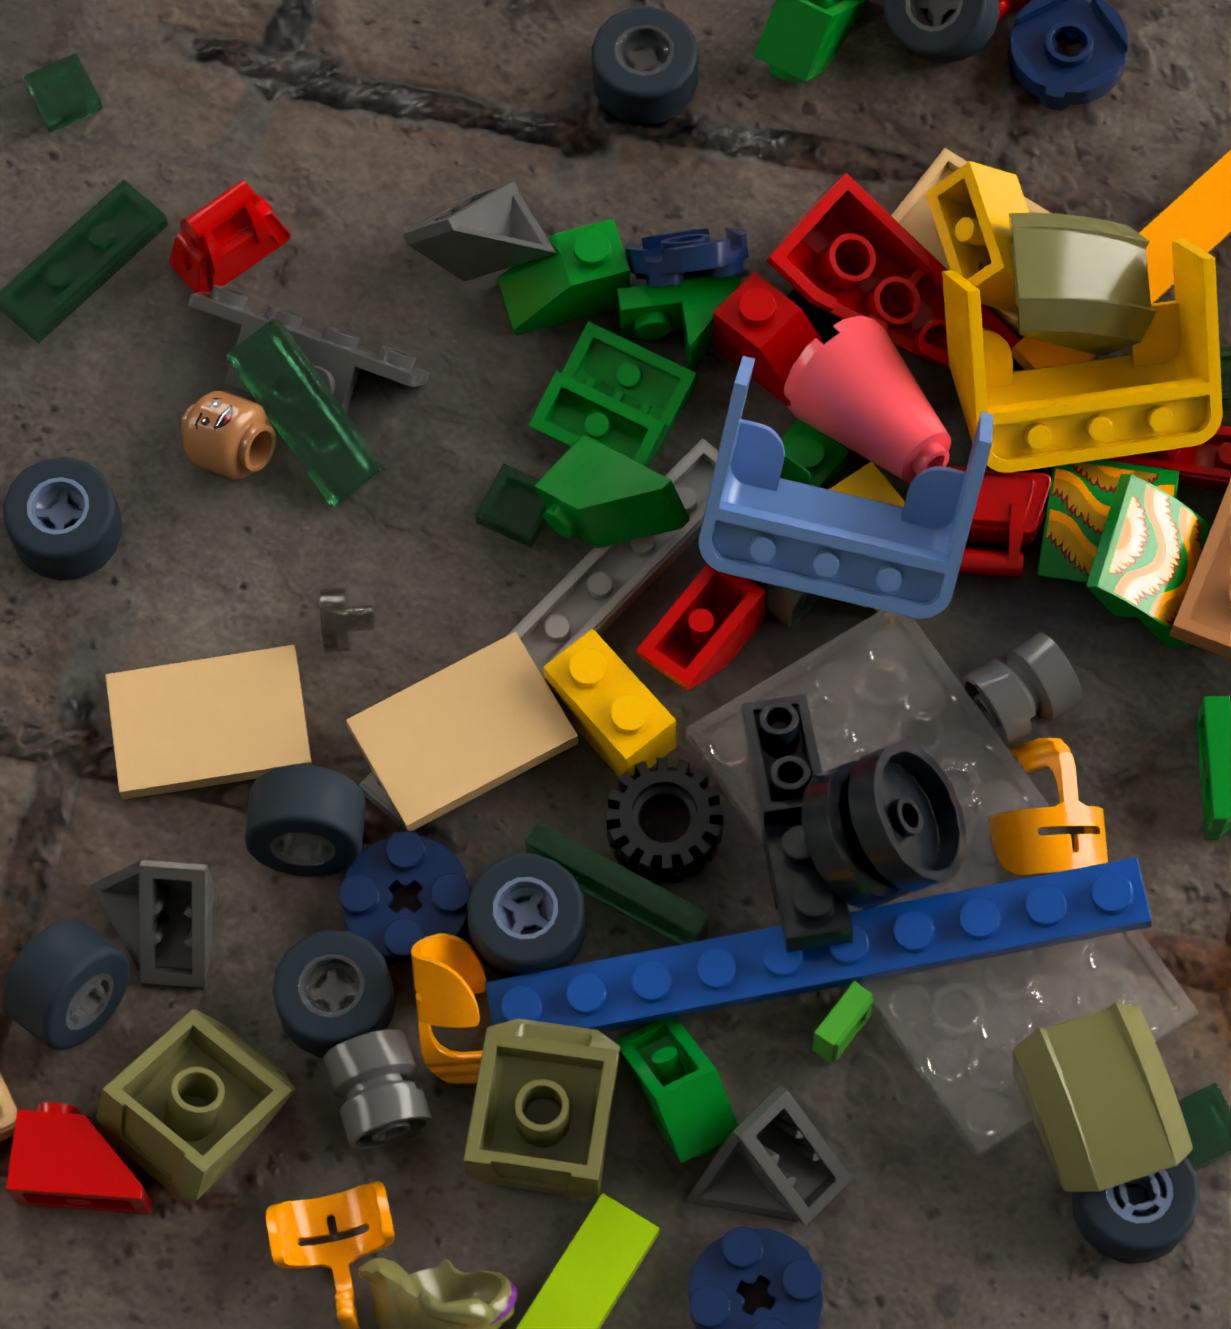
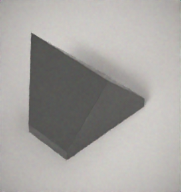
(482, 234)
(163, 918)
(773, 1166)

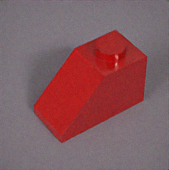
(763, 326)
(705, 627)
(68, 1164)

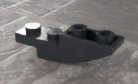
(782, 766)

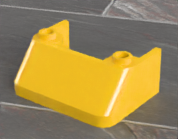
(1099, 408)

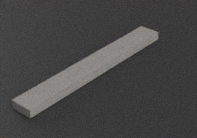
(603, 583)

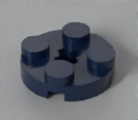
(1060, 78)
(674, 253)
(404, 862)
(749, 1257)

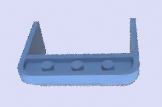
(833, 540)

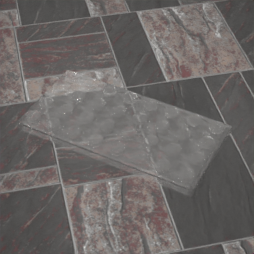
(963, 1018)

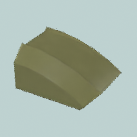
(1080, 281)
(1101, 1099)
(192, 1104)
(542, 1108)

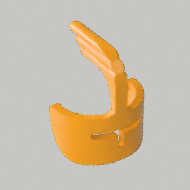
(1016, 832)
(445, 982)
(307, 1220)

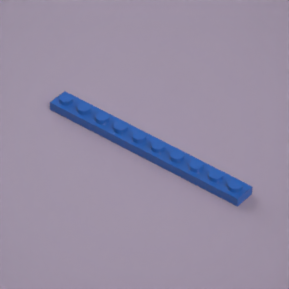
(885, 944)

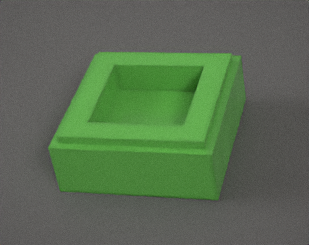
(843, 1023)

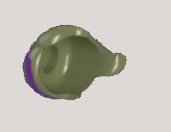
(438, 1297)

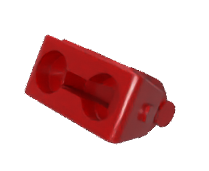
(226, 238)
(1005, 514)

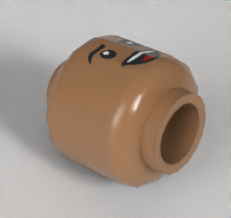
(228, 435)

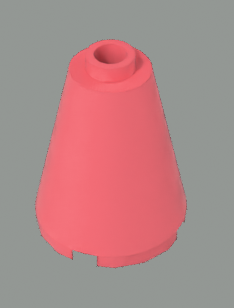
(867, 400)

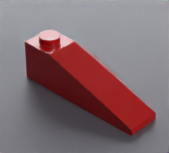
(862, 262)

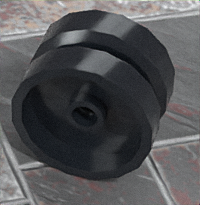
(884, 825)

